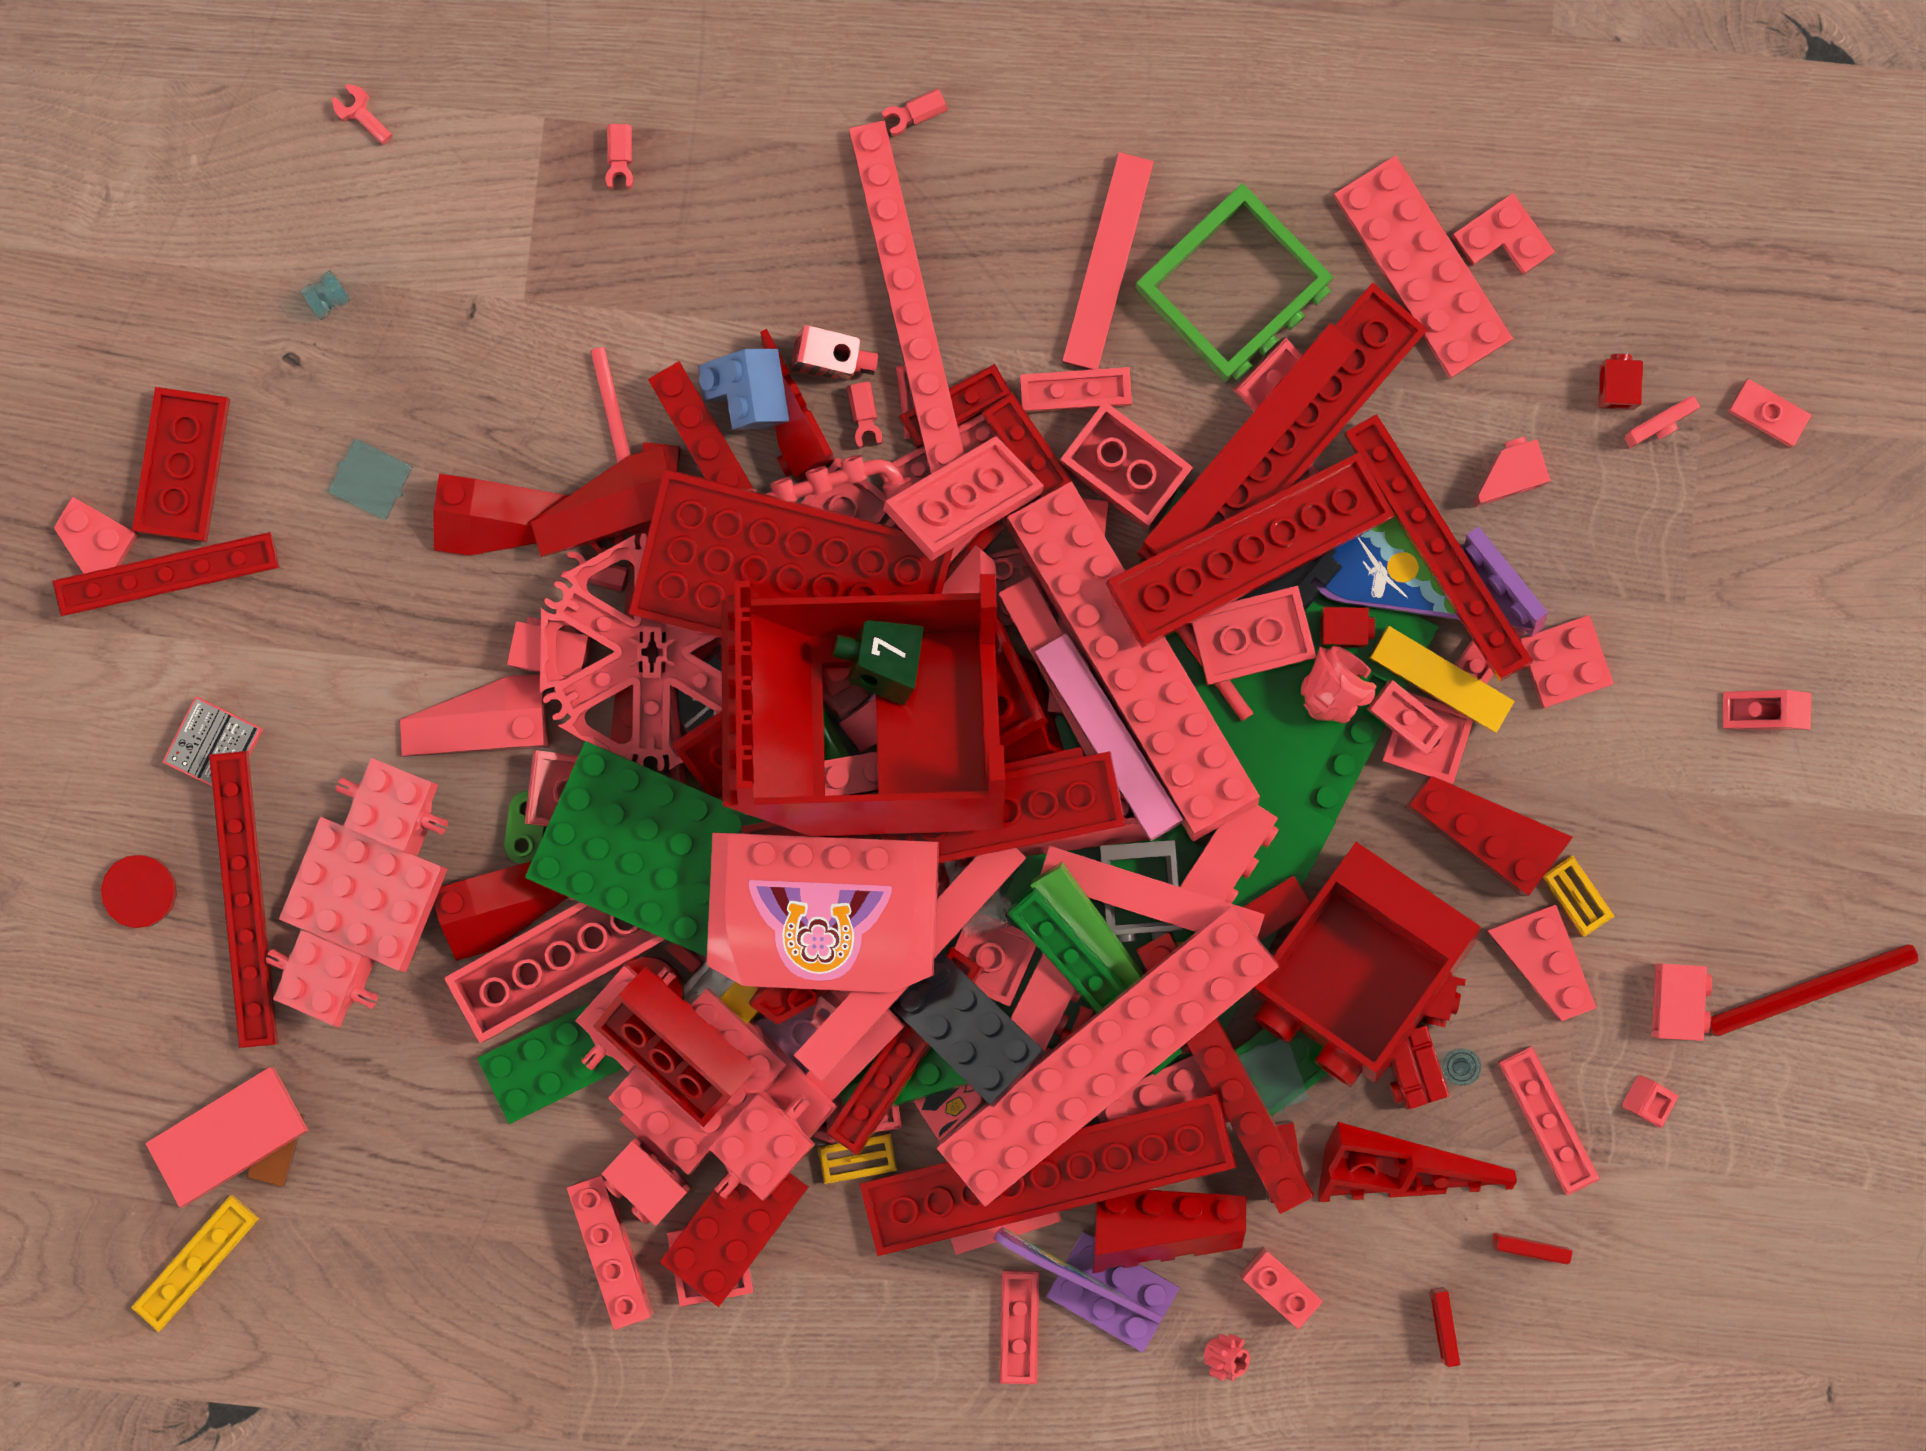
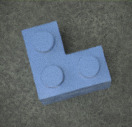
(750, 384)

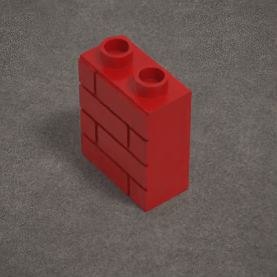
(1363, 966)

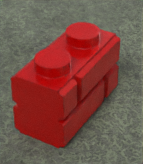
(1417, 1072)

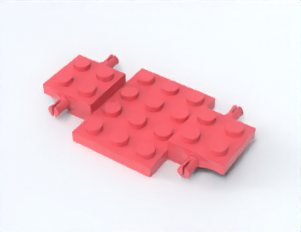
(360, 894)
(748, 1134)

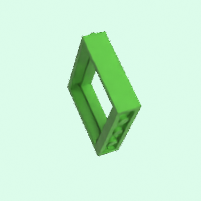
(1265, 339)

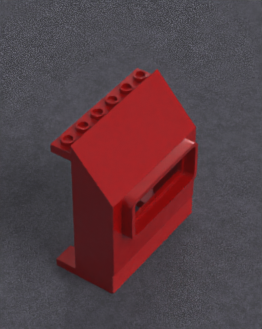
(934, 754)

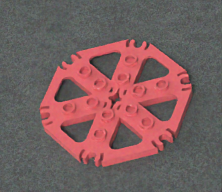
(621, 667)

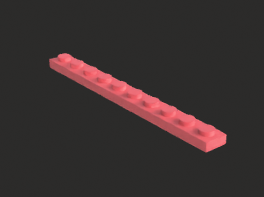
(906, 294)

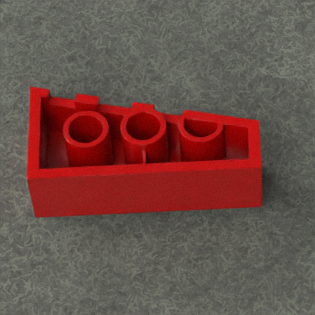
(1495, 837)
(1165, 1226)

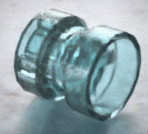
(325, 294)

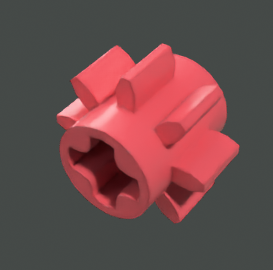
(1226, 1357)

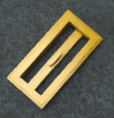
(1558, 870)
(826, 1164)

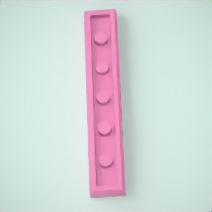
(1108, 733)

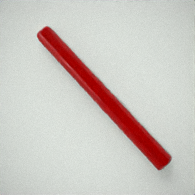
(1813, 990)

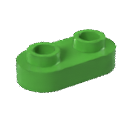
(517, 830)

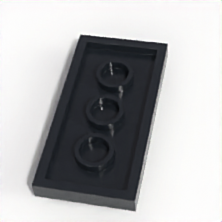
(968, 1030)

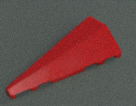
(1372, 1162)

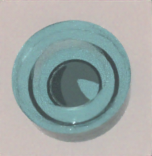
(1462, 1066)

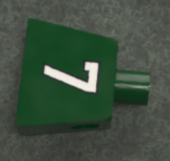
(882, 658)

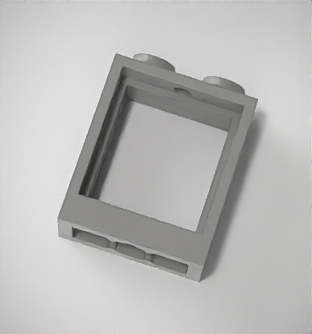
(1137, 851)

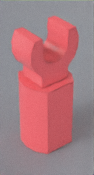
(916, 111)
(619, 153)
(863, 411)
(612, 577)

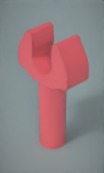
(360, 112)

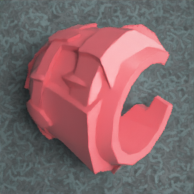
(1335, 686)

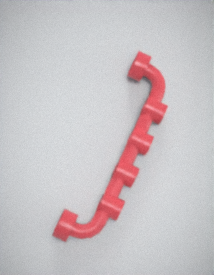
(852, 471)

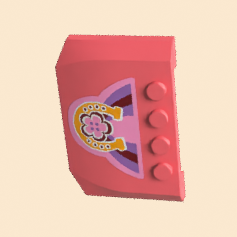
(822, 911)

